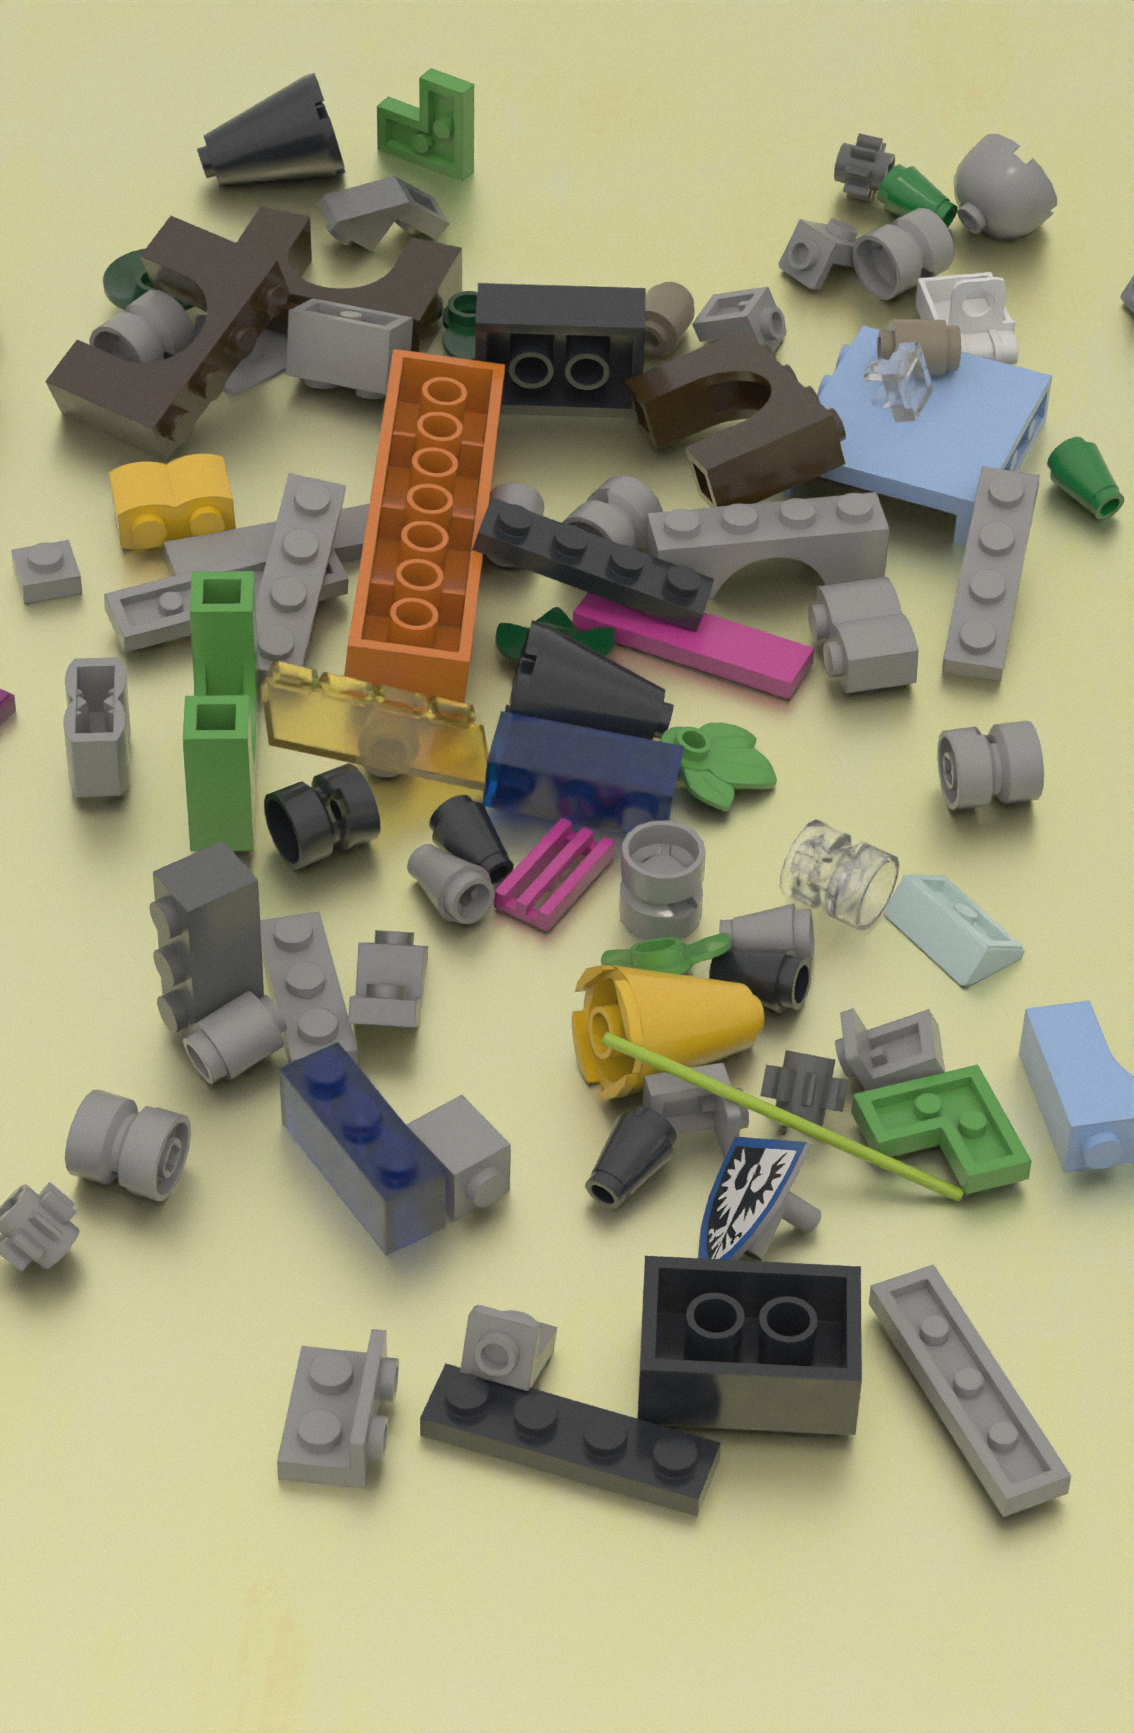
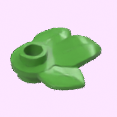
(720, 760)
(668, 953)

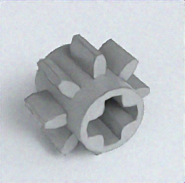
(36, 1226)

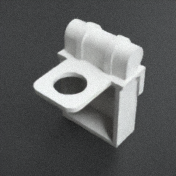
(977, 307)

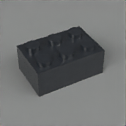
(562, 346)
(750, 1345)

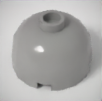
(1001, 192)

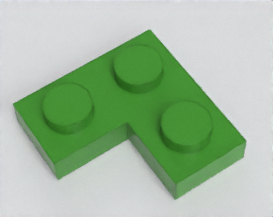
(436, 133)
(948, 1112)

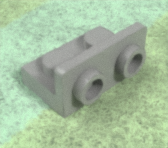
(335, 1414)

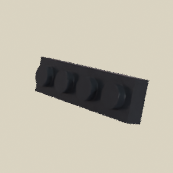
(593, 564)
(571, 1440)

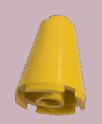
(664, 1012)

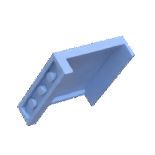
(972, 420)

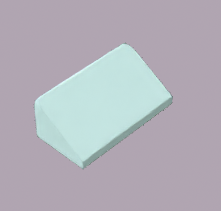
(951, 928)

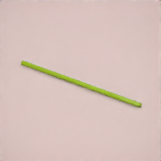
(782, 1116)

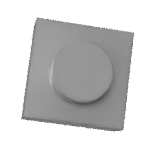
(46, 571)

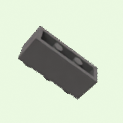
(206, 935)

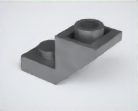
(369, 210)
(389, 981)

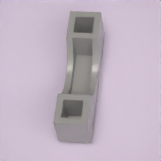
(834, 534)

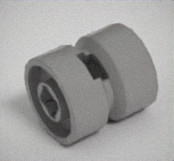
(900, 253)
(147, 331)
(617, 511)
(996, 764)
(661, 880)
(136, 1147)

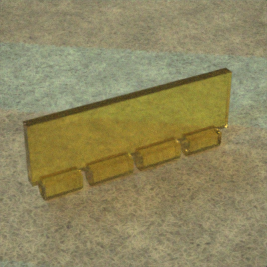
(374, 728)

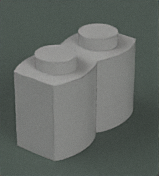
(864, 635)
(97, 727)

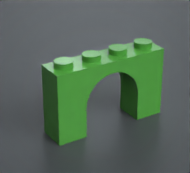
(223, 713)

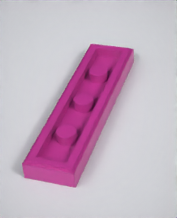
(715, 648)

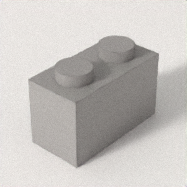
(345, 346)

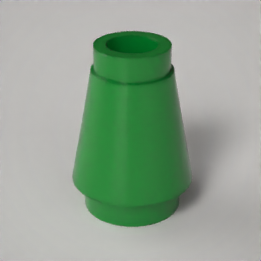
(909, 189)
(1084, 476)

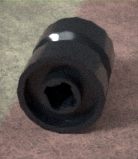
(314, 819)

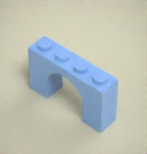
(1078, 1086)

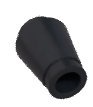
(467, 832)
(772, 975)
(631, 1155)

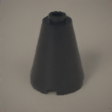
(275, 140)
(582, 688)

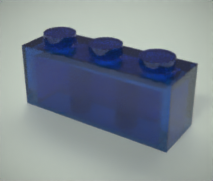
(580, 774)
(362, 1148)

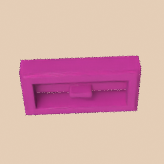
(544, 871)

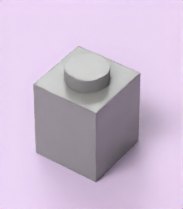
(468, 1152)

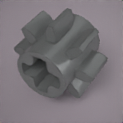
(863, 166)
(805, 1086)

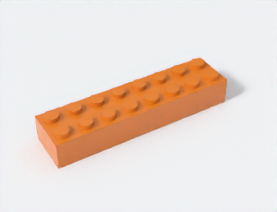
(422, 521)

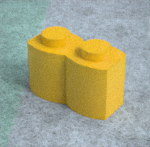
(171, 500)

